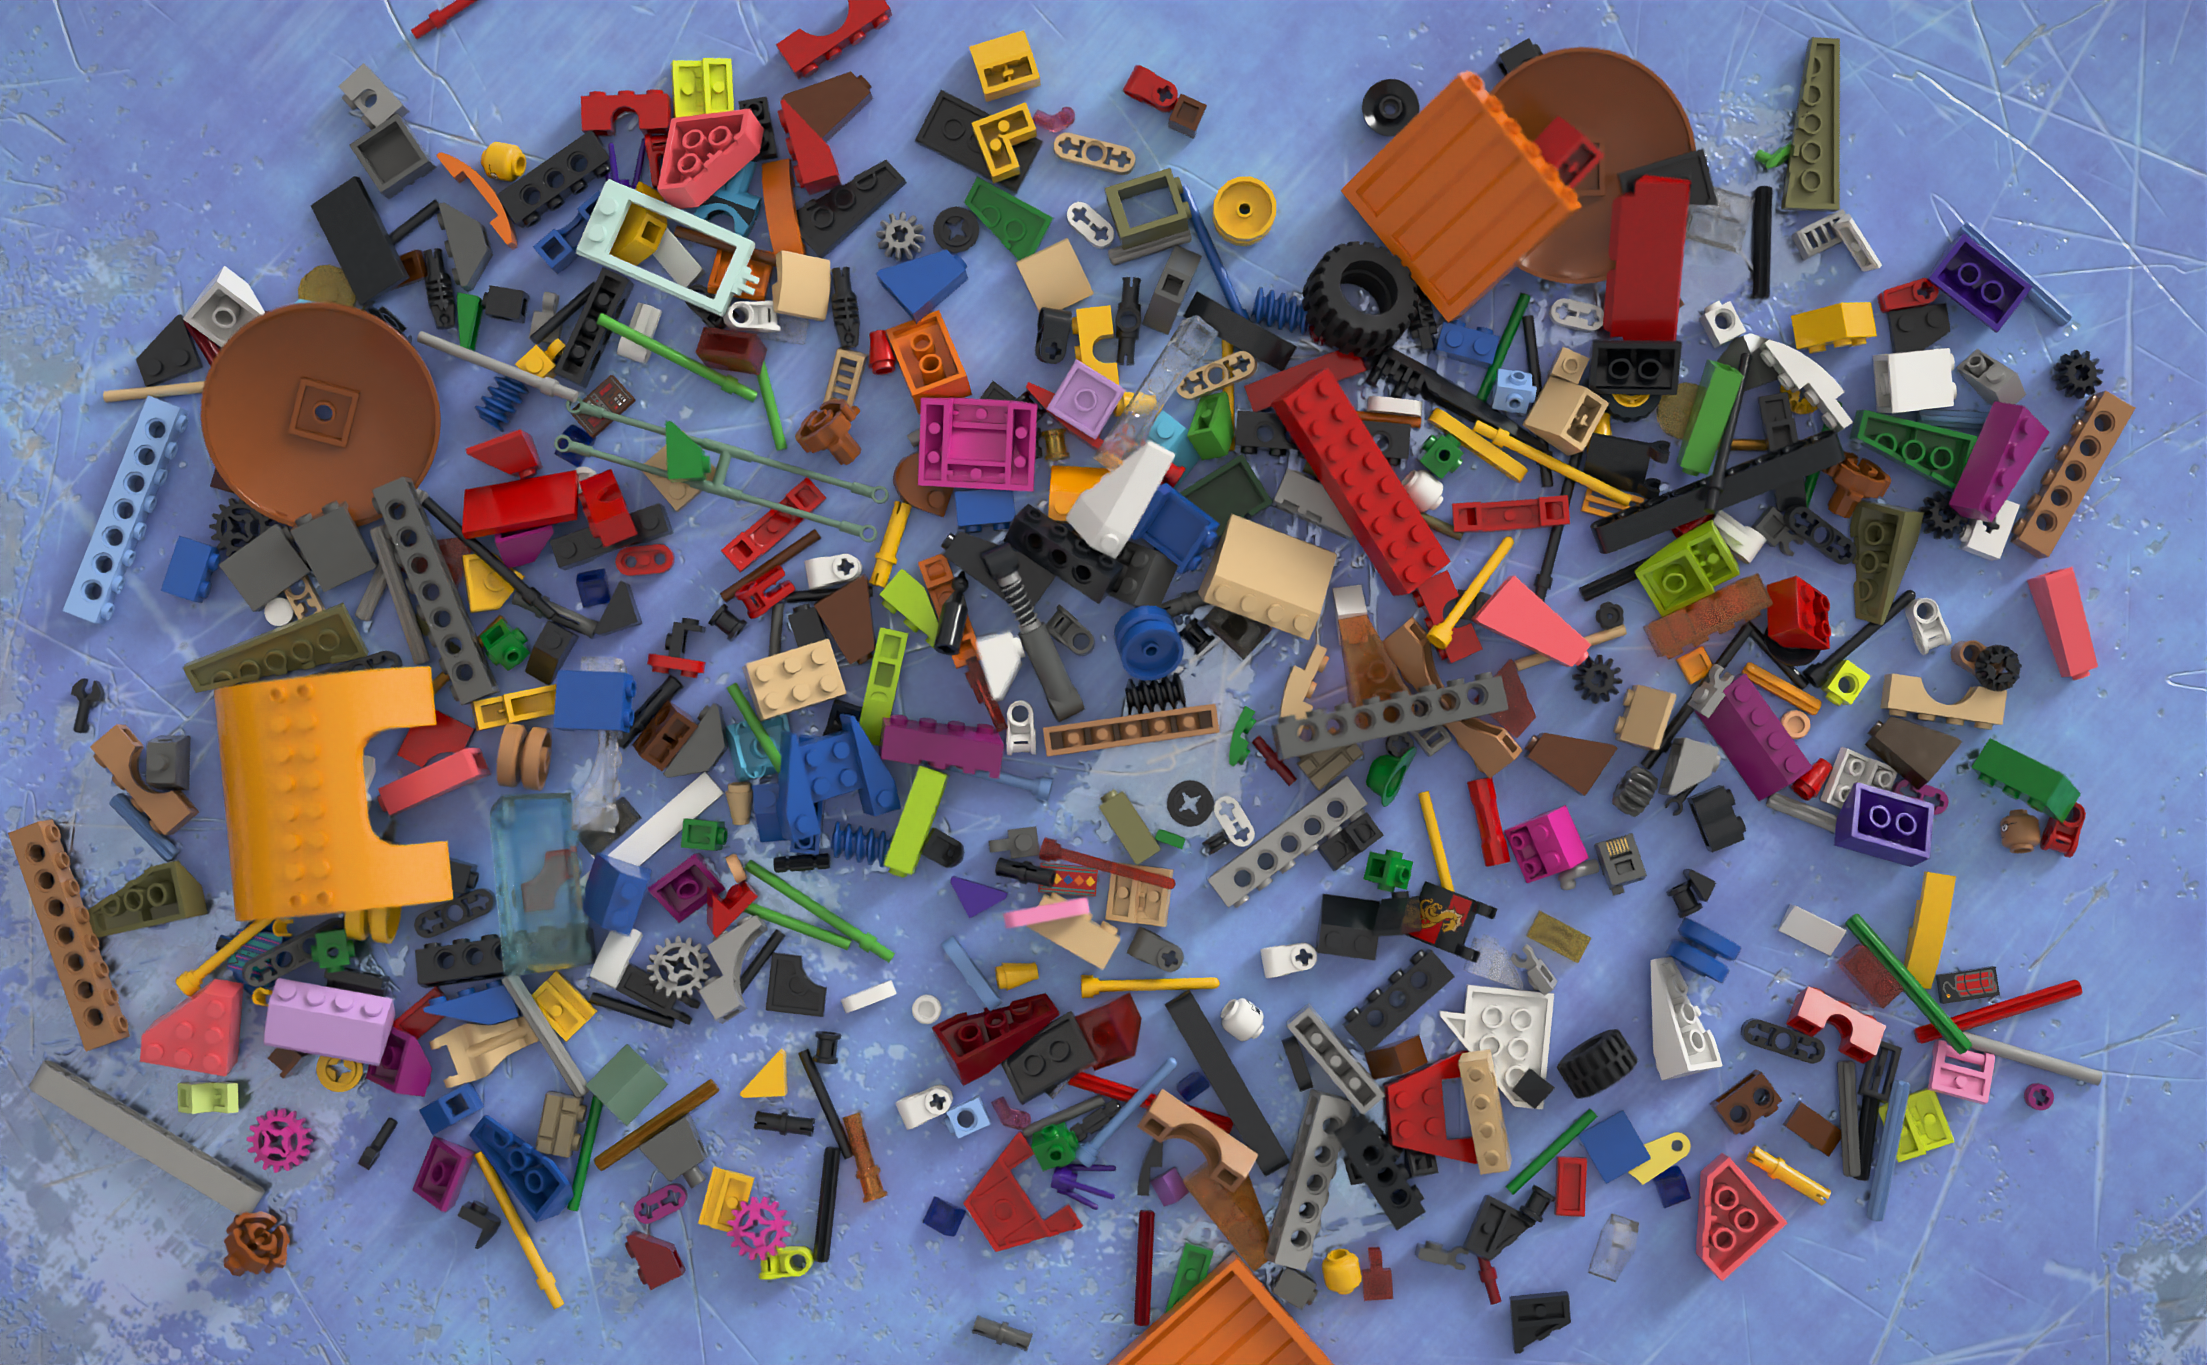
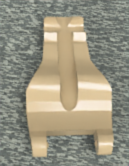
(482, 1047)

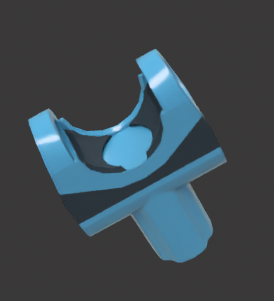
(734, 201)

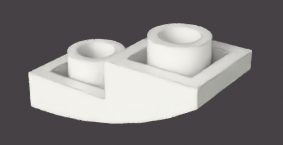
(615, 957)

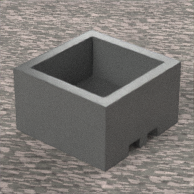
(392, 156)

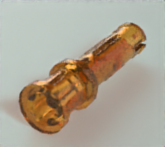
(867, 1170)

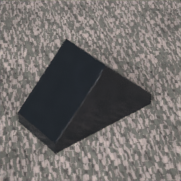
(620, 612)

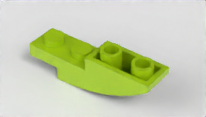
(882, 682)

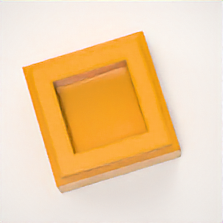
(1694, 665)

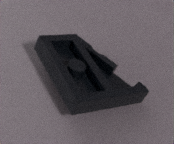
(1537, 1316)

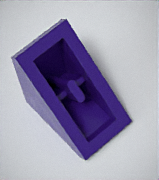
(976, 896)

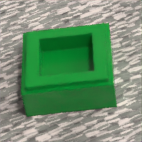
(1170, 838)

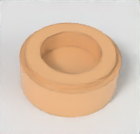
(1796, 723)
(736, 868)

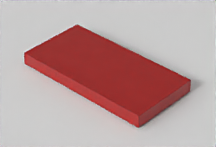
(520, 504)

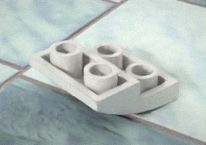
(1853, 768)

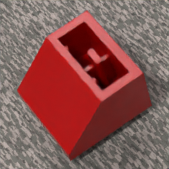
(1567, 151)
(1798, 615)

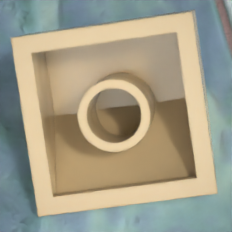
(1644, 717)

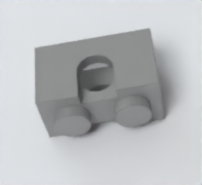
(365, 84)

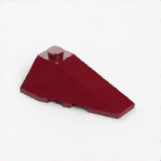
(986, 1039)

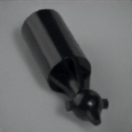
(952, 618)

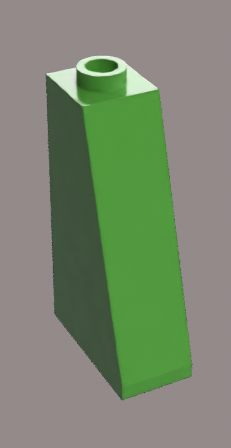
(1708, 417)

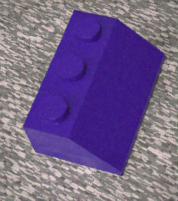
(1979, 282)
(1885, 825)

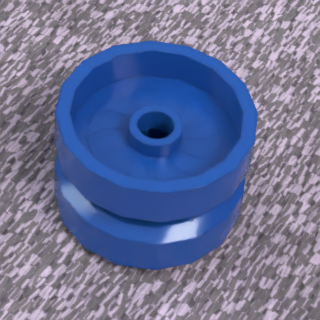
(1148, 642)
(1701, 954)

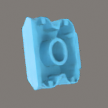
(747, 753)

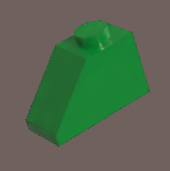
(684, 457)

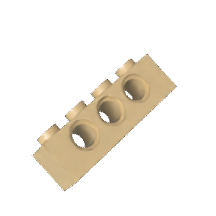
(1485, 1111)

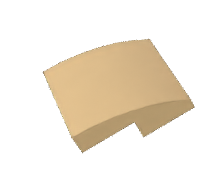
(1055, 276)
(802, 286)
(1138, 901)

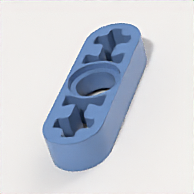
(971, 973)

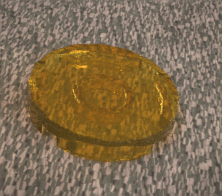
(327, 284)
(1675, 410)

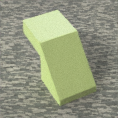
(207, 1097)

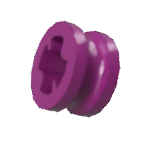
(2046, 1091)

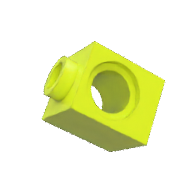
(1857, 680)

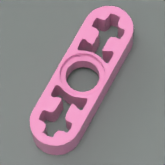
(1046, 912)

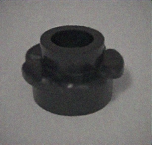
(1617, 615)

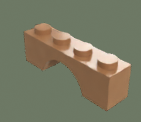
(120, 753)
(1227, 1157)

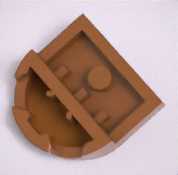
(926, 498)

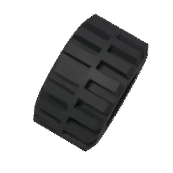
(1597, 1063)

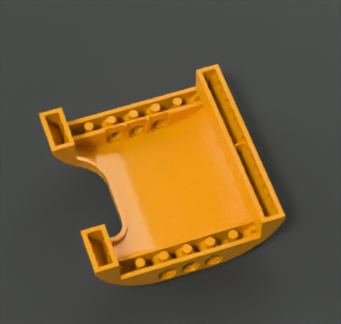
(300, 794)

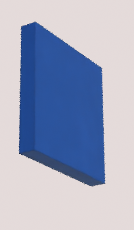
(1614, 1146)

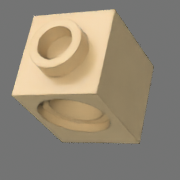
(1568, 366)

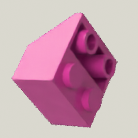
(1546, 844)

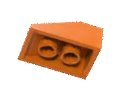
(928, 359)

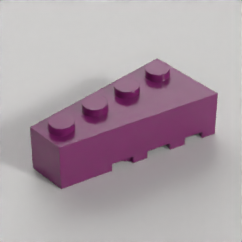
(1997, 461)
(942, 744)

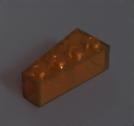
(1710, 614)

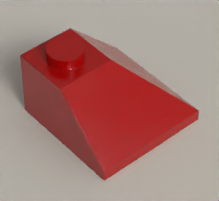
(510, 453)

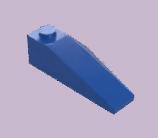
(524, 1169)

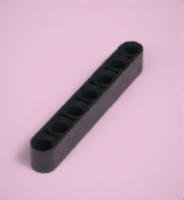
(1227, 1082)

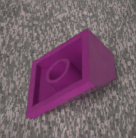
(522, 545)
(402, 1066)

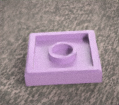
(1086, 399)

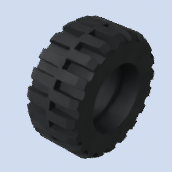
(1376, 273)

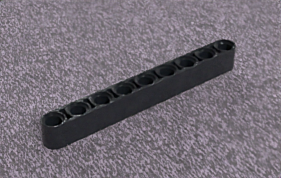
(1742, 483)

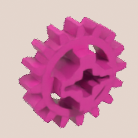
(287, 1148)
(760, 1240)

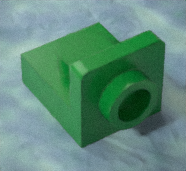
(703, 834)

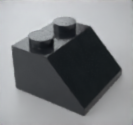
(1347, 927)

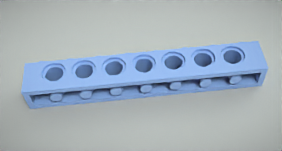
(112, 518)

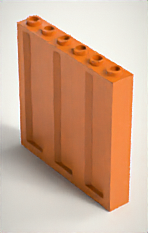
(1461, 196)
(1225, 1322)

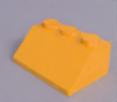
(1067, 485)

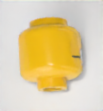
(503, 161)
(1341, 1271)

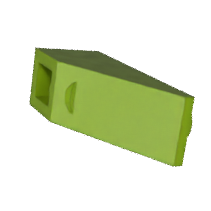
(911, 600)

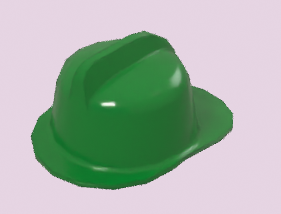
(1387, 775)

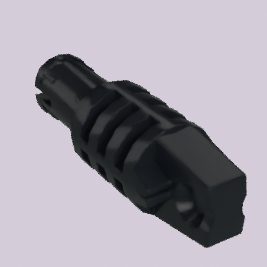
(439, 290)
(845, 309)
(1424, 323)

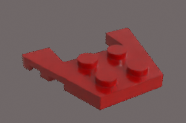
(1418, 1114)
(1004, 1208)

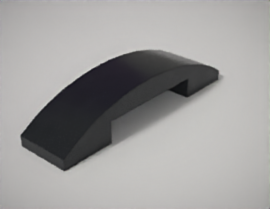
(1242, 332)

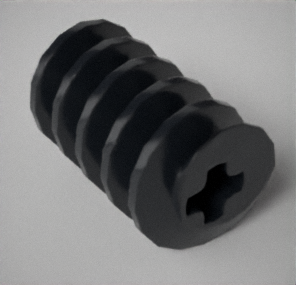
(1155, 693)

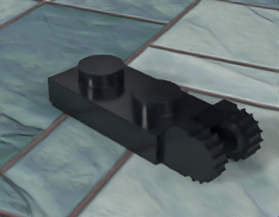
(637, 986)

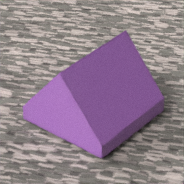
(1169, 1187)

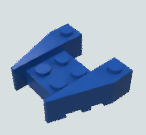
(828, 769)

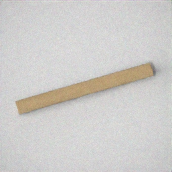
(153, 391)
(1593, 639)

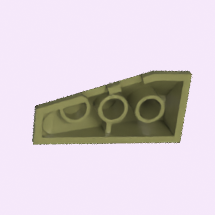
(1884, 545)
(154, 898)

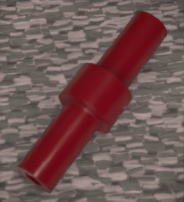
(1272, 760)
(1487, 1276)

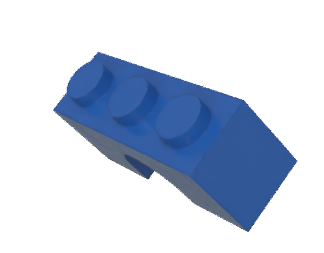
(560, 245)

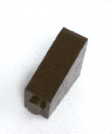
(1911, 749)

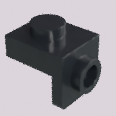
(676, 641)

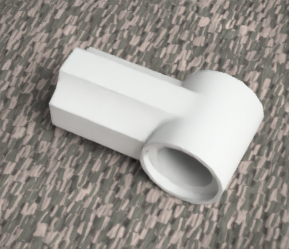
(644, 321)
(1741, 540)

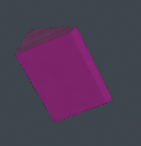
(686, 886)
(443, 1173)

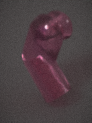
(1056, 122)
(1010, 1117)

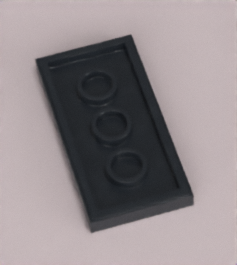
(951, 135)
(359, 241)

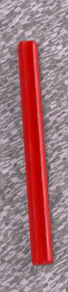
(2004, 1009)
(1125, 1093)

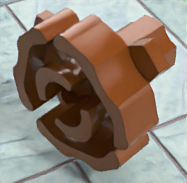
(830, 430)
(1855, 483)
(252, 1246)

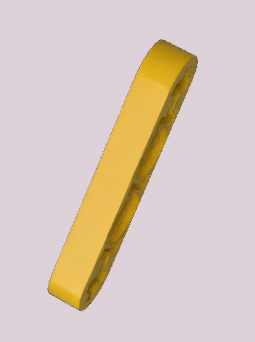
(1478, 445)

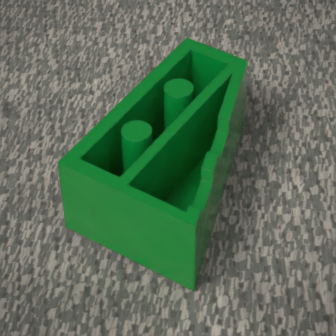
(2026, 780)

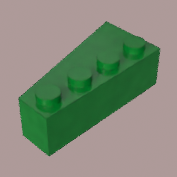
(1920, 447)

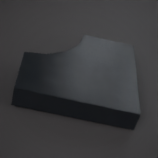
(792, 989)

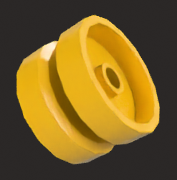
(1244, 194)
(377, 922)

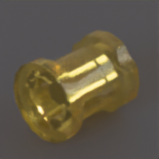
(1055, 445)

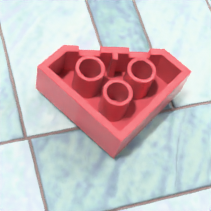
(706, 154)
(199, 1031)
(1731, 1217)

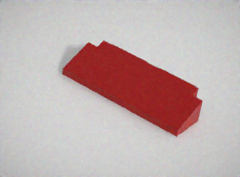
(1649, 256)

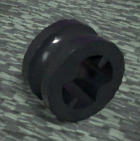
(1216, 842)

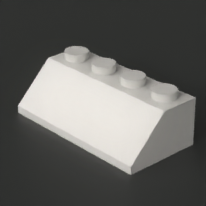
(1001, 662)

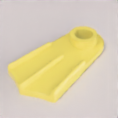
(1661, 1156)

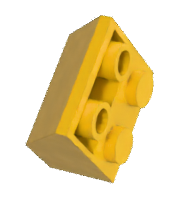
(1005, 66)

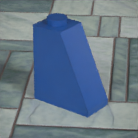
(923, 281)

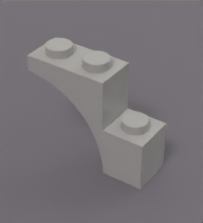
(729, 949)

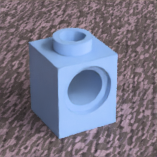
(977, 1108)

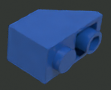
(451, 1108)

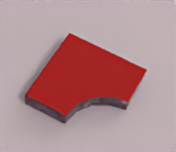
(429, 741)

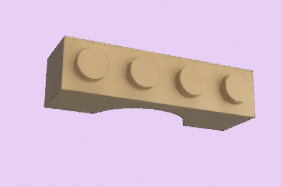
(1907, 695)

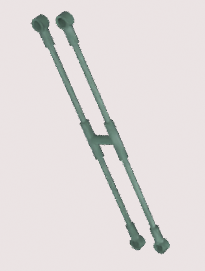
(726, 453)

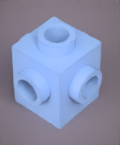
(1513, 391)

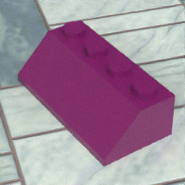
(1755, 739)

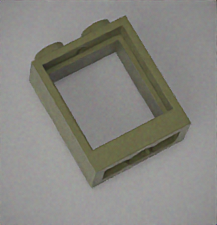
(1152, 230)
(1128, 826)

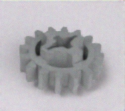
(690, 971)

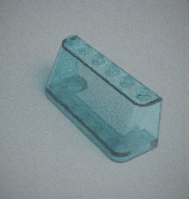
(538, 883)

